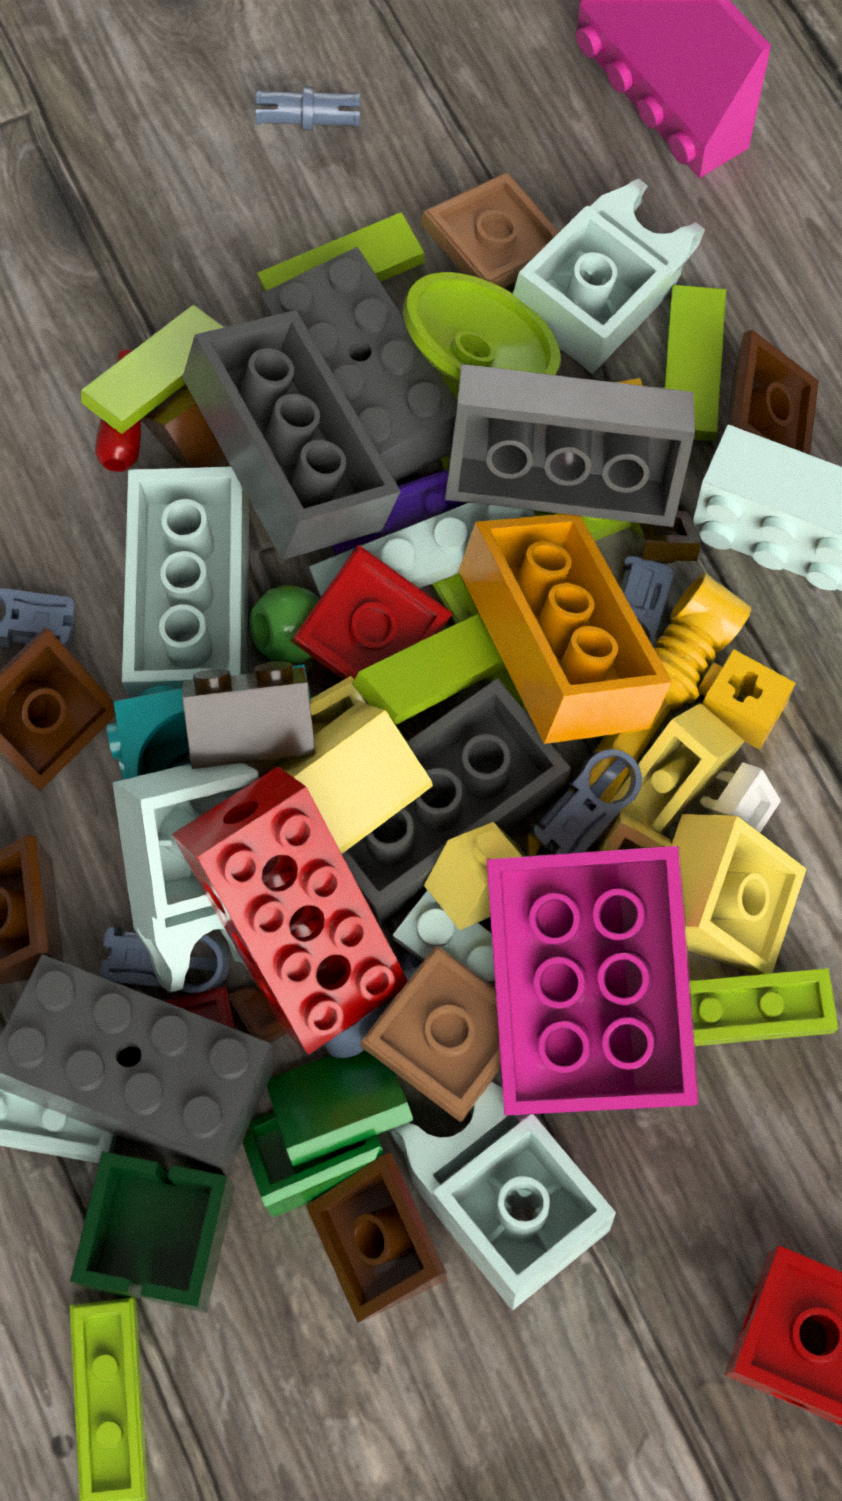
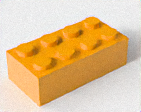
(563, 627)

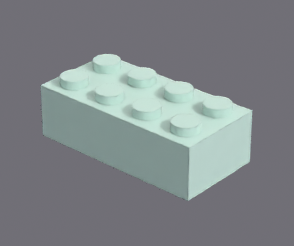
(774, 507)
(184, 576)

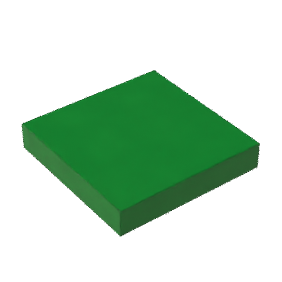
(336, 1104)

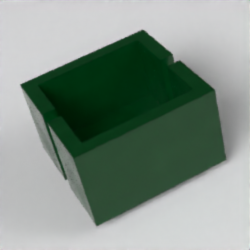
(153, 1234)

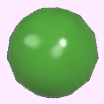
(278, 618)

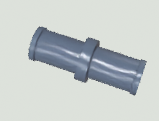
(307, 108)

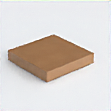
(490, 230)
(441, 1034)

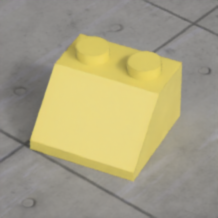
(735, 891)

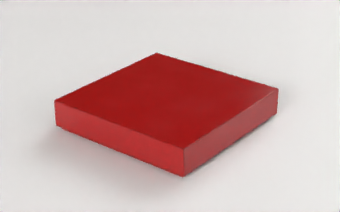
(367, 616)

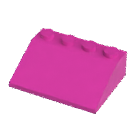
(685, 67)
(592, 981)

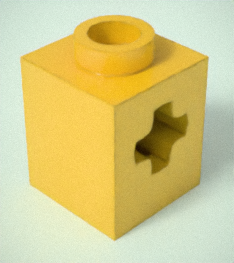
(760, 710)

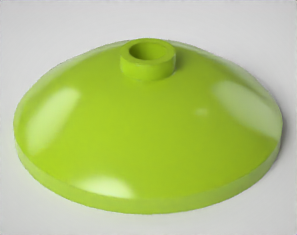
(477, 324)

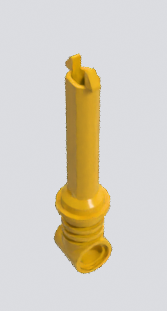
(700, 627)

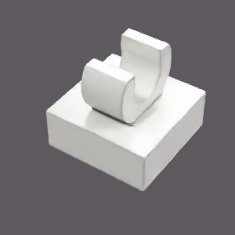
(744, 795)

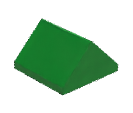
(290, 1186)

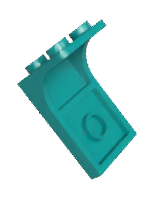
(150, 731)

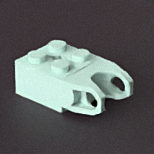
(604, 275)
(164, 895)
(499, 1163)

